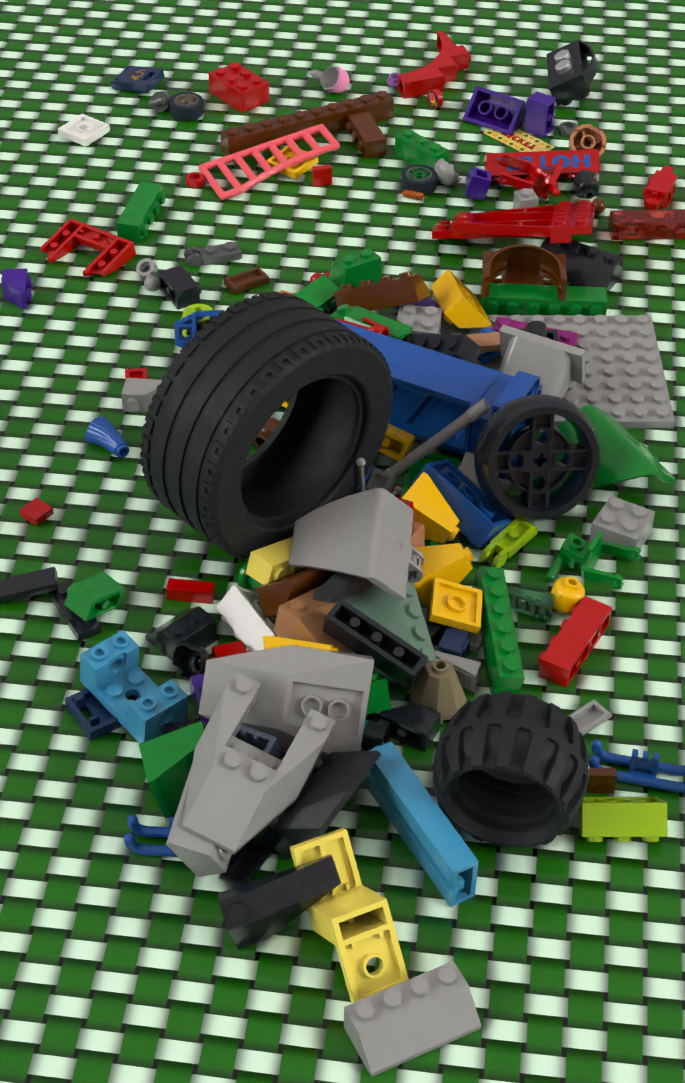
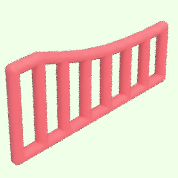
(268, 170)

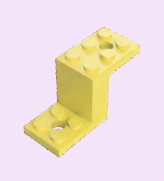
(353, 919)

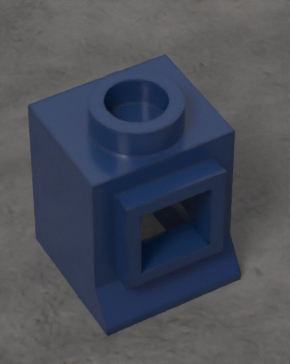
(455, 642)

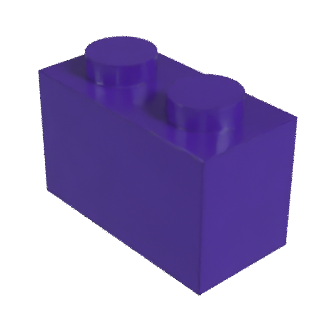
(540, 114)

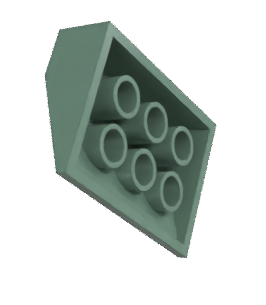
(400, 617)

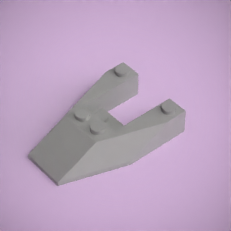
(238, 786)

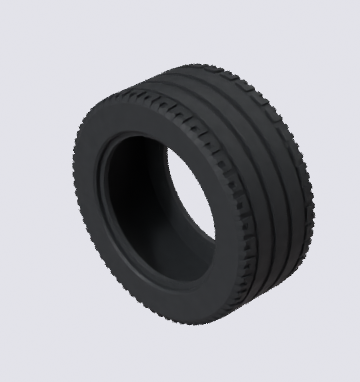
(227, 391)

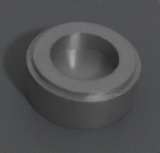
(567, 128)

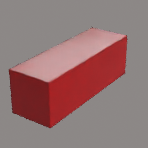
(190, 591)

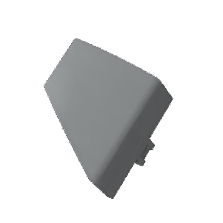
(362, 538)

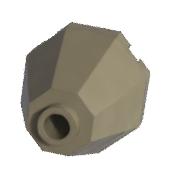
(439, 689)

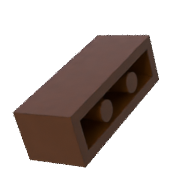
(366, 135)

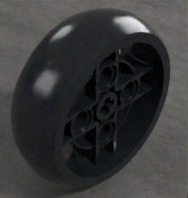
(579, 457)

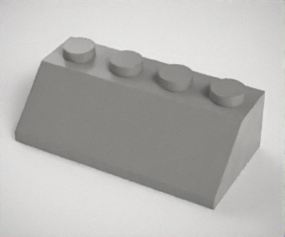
(197, 853)
(411, 1018)

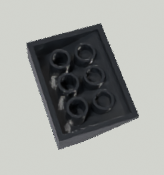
(320, 799)

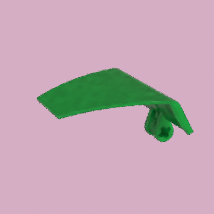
(620, 453)

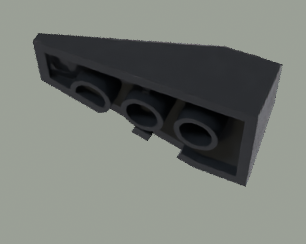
(340, 586)
(270, 903)

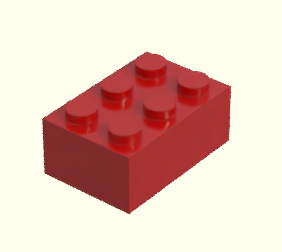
(239, 87)

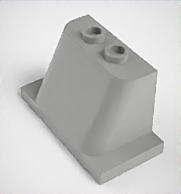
(550, 360)

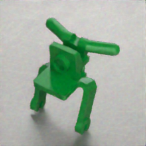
(585, 556)

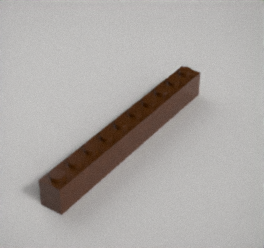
(332, 116)

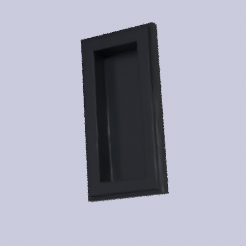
(246, 863)

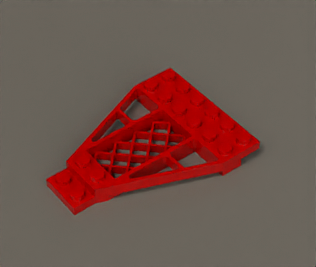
(550, 221)

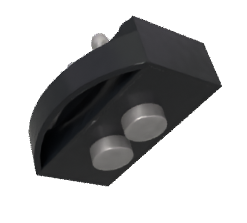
(570, 71)

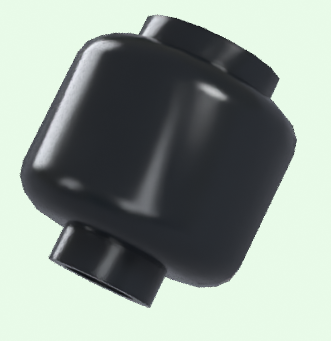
(586, 184)

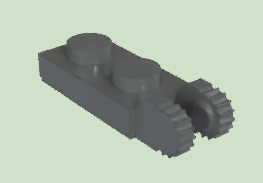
(212, 254)

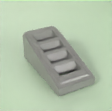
(467, 670)

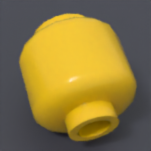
(567, 593)

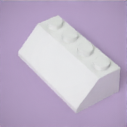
(245, 615)

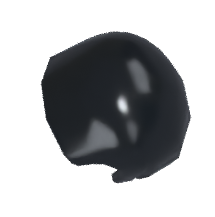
(190, 658)

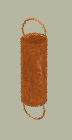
(412, 194)

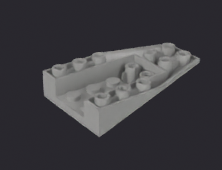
(292, 684)

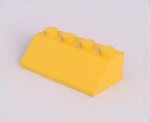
(458, 302)

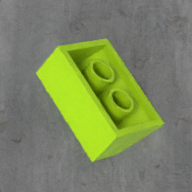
(622, 818)

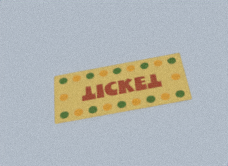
(520, 141)

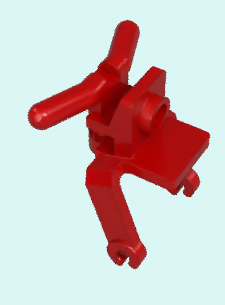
(537, 178)

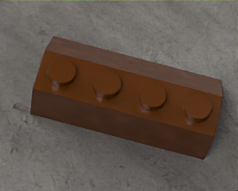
(384, 293)
(289, 587)

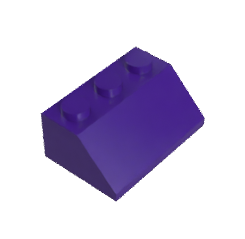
(495, 111)

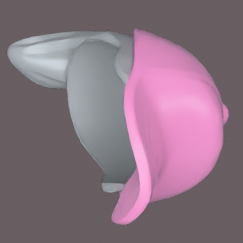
(332, 79)

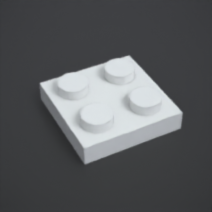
(83, 130)

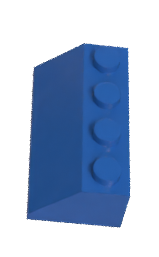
(477, 516)

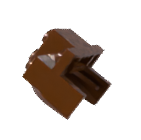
(524, 266)

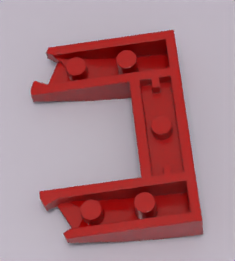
(114, 249)

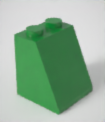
(356, 268)
(168, 764)

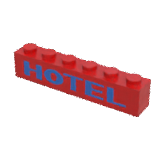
(571, 160)

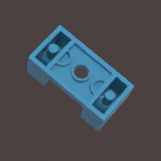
(113, 674)

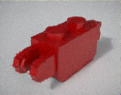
(660, 189)

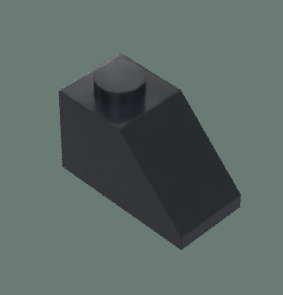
(413, 724)

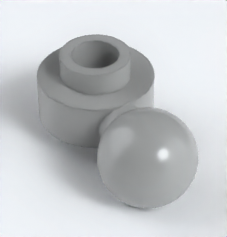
(147, 270)

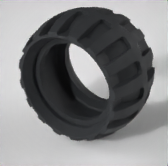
(511, 770)

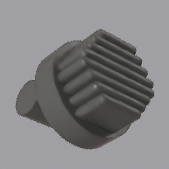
(160, 101)

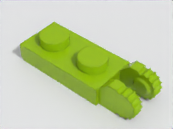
(508, 542)

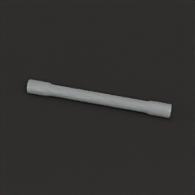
(471, 415)

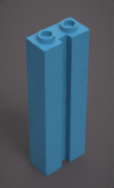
(423, 826)

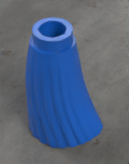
(104, 434)

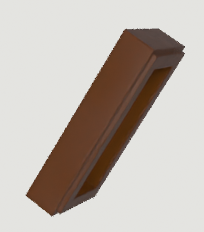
(246, 280)

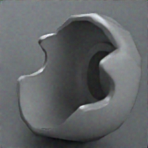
(445, 173)

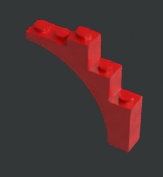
(436, 73)

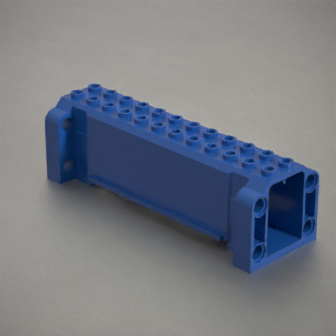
(438, 388)

